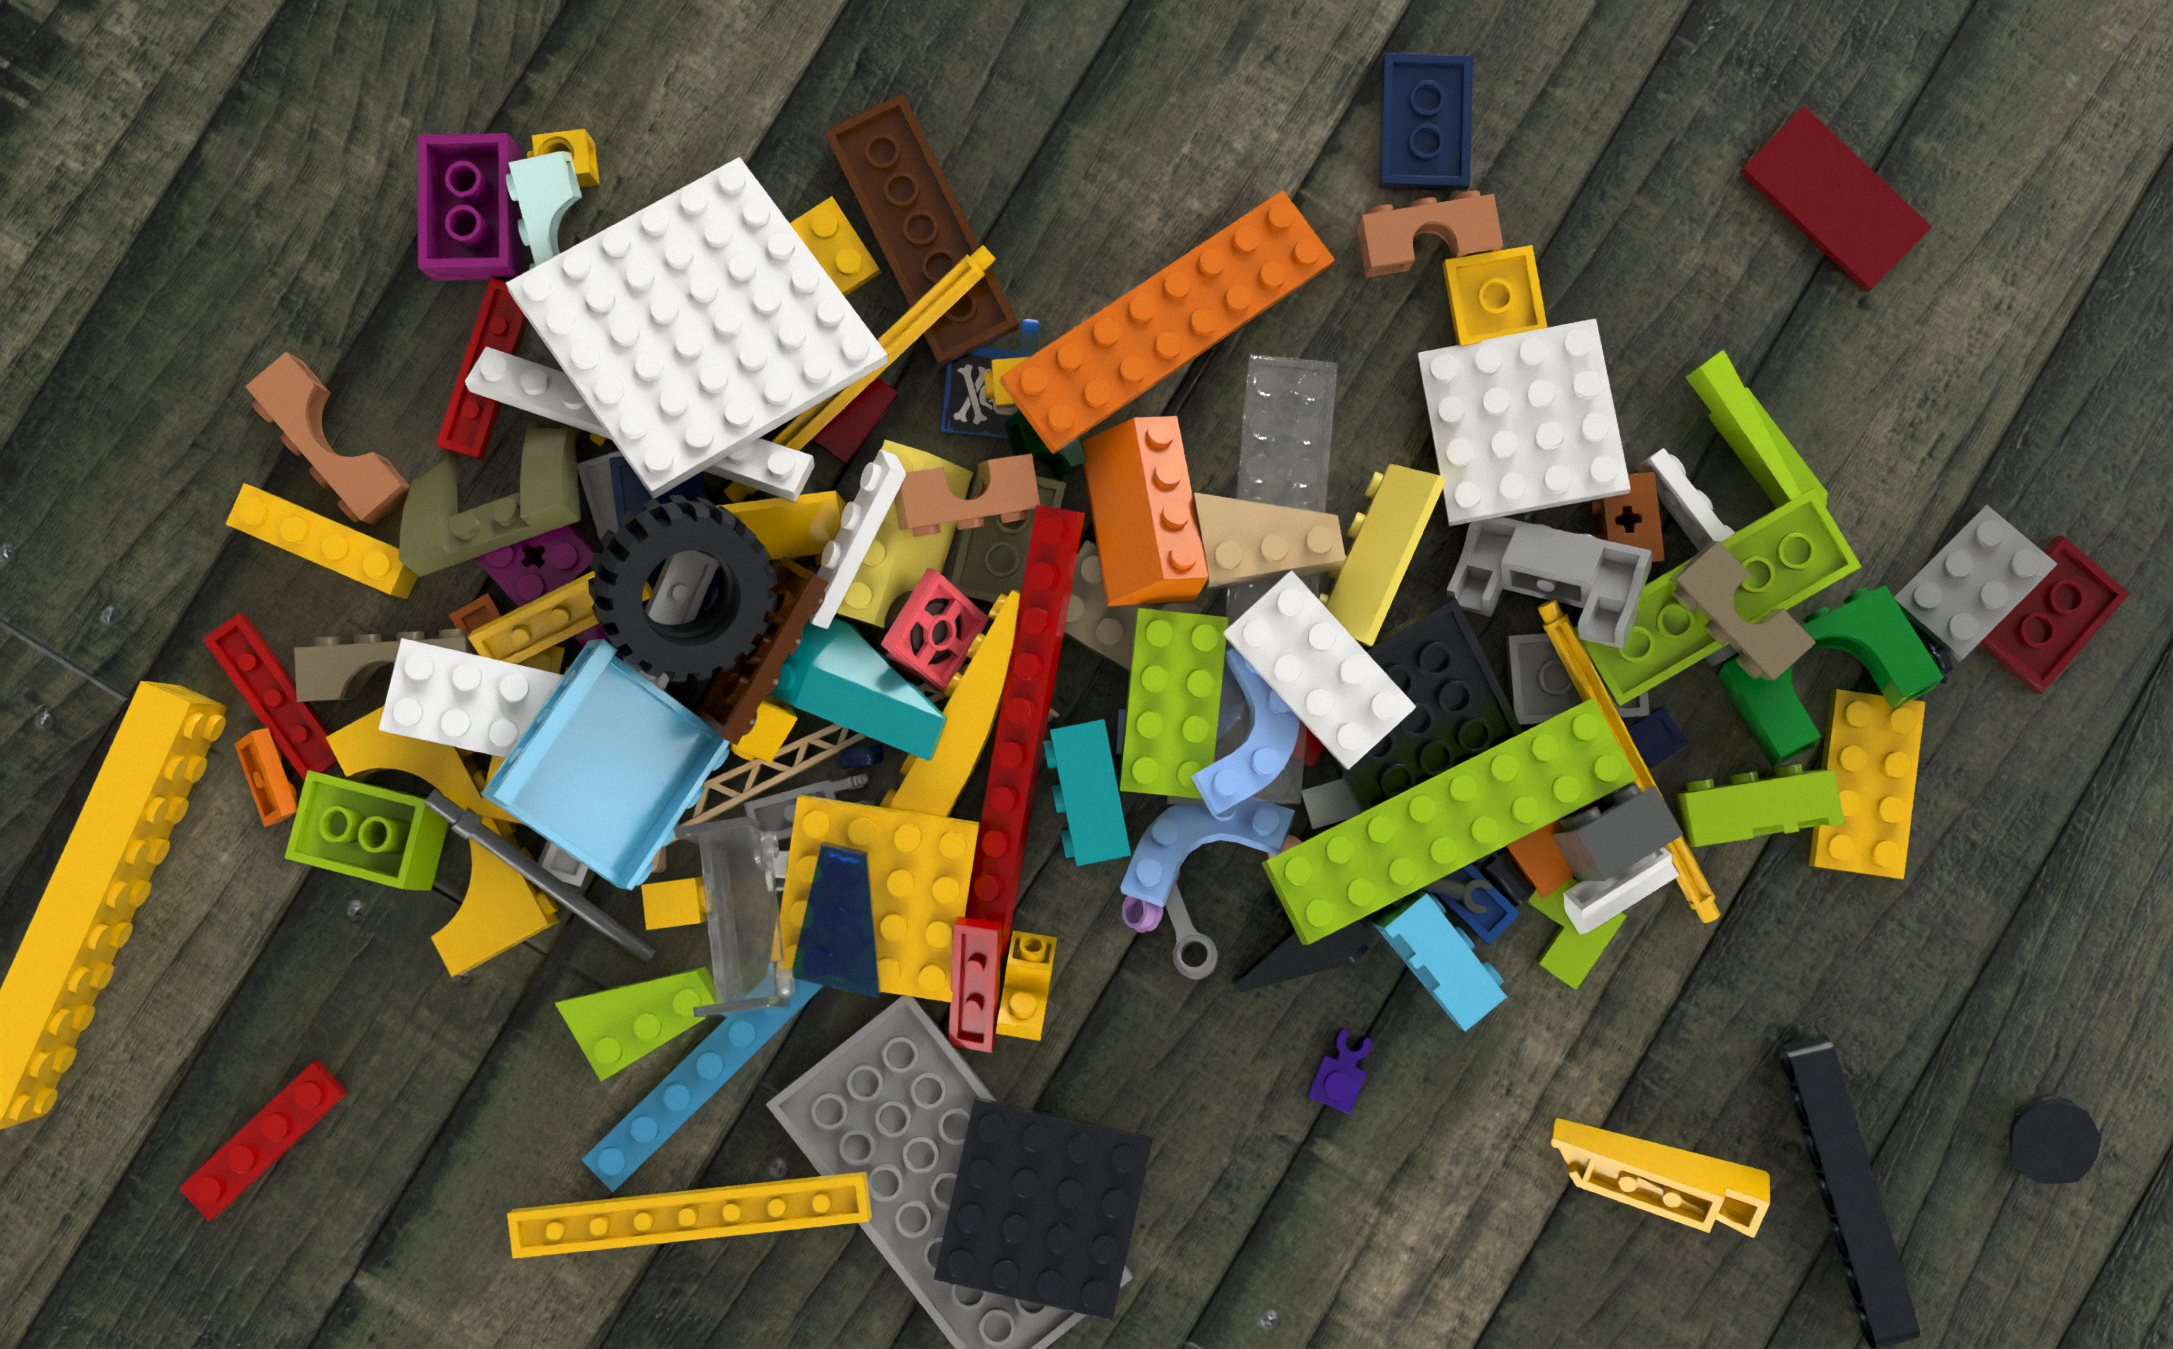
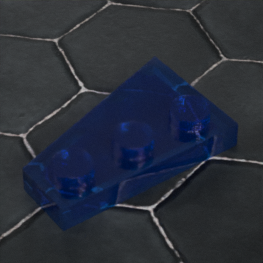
(838, 927)

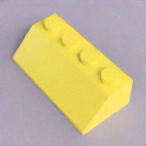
(1381, 549)
(897, 557)

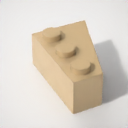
(1264, 541)

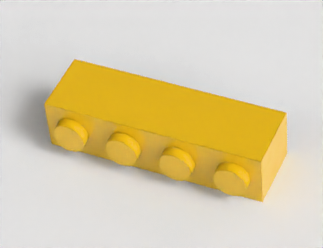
(321, 540)

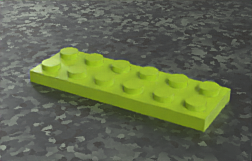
(1789, 560)

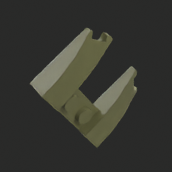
(439, 537)

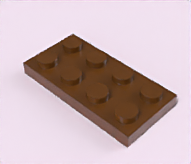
(736, 694)

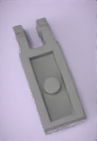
(779, 809)

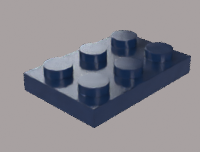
(1426, 121)

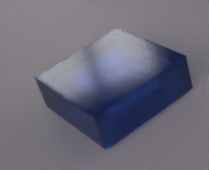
(1656, 736)

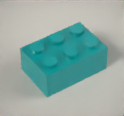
(1087, 793)

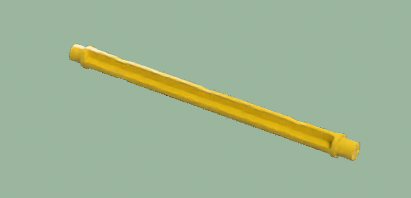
(894, 343)
(1590, 685)

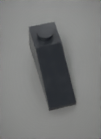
(1291, 959)

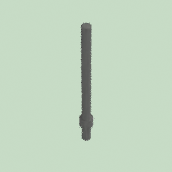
(469, 824)

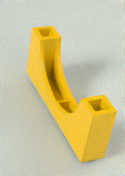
(500, 902)

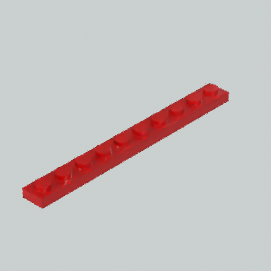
(1024, 716)

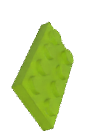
(1172, 701)

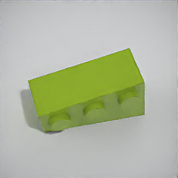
(1758, 805)
(635, 1018)

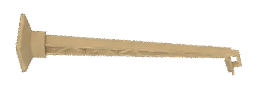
(787, 772)

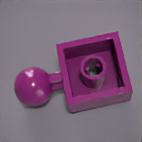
(565, 558)

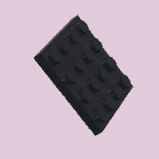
(1455, 699)
(1043, 1208)

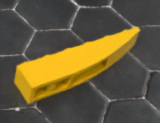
(971, 713)

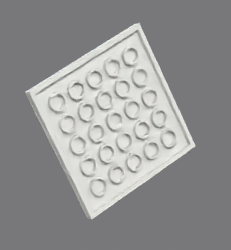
(696, 326)

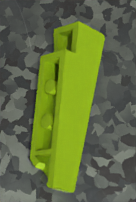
(1752, 432)

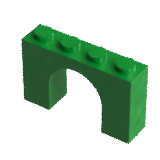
(1865, 627)

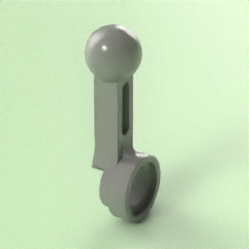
(1188, 935)

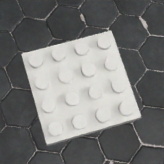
(1523, 422)

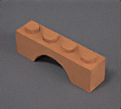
(295, 401)

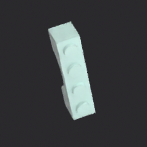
(545, 191)

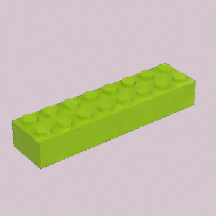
(1448, 821)

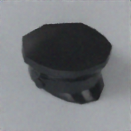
(2053, 1140)

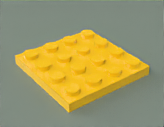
(917, 885)

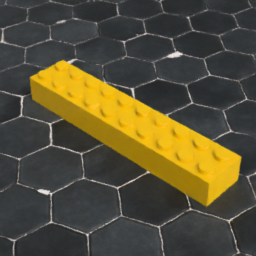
(98, 889)

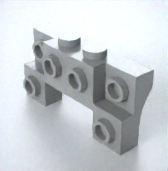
(1553, 565)

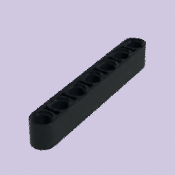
(1849, 1192)

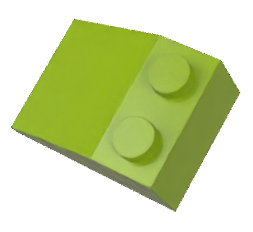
(367, 832)

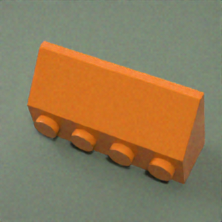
(1144, 513)

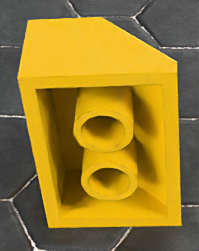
(790, 527)

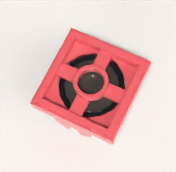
(932, 627)

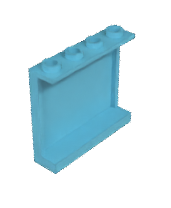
(608, 767)

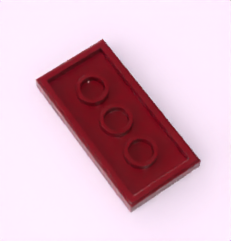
(1835, 199)

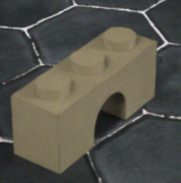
(1710, 585)

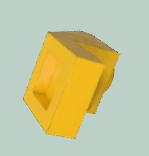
(1026, 985)

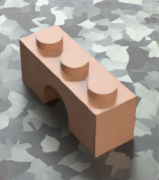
(1466, 225)
(1005, 490)

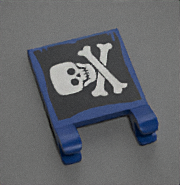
(965, 400)

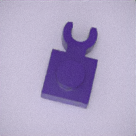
(1337, 1078)

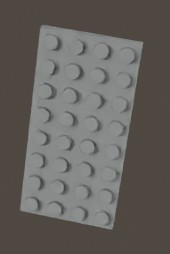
(901, 1110)

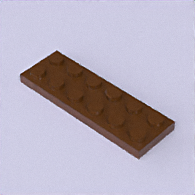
(918, 223)

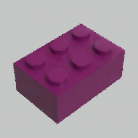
(466, 207)

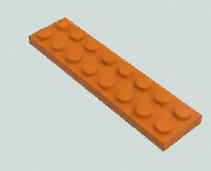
(1166, 321)

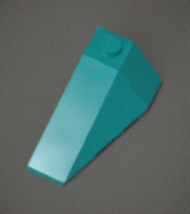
(855, 687)

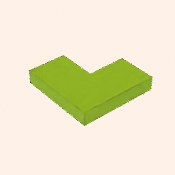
(1569, 953)

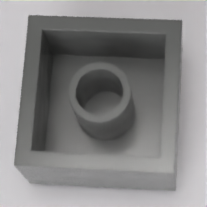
(1616, 833)

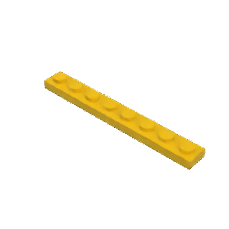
(690, 1215)

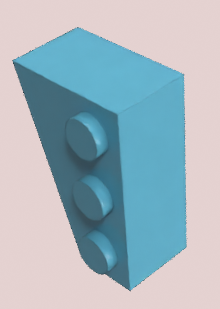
(1441, 958)

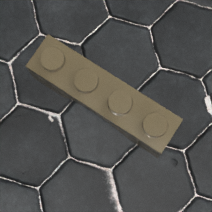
(342, 671)

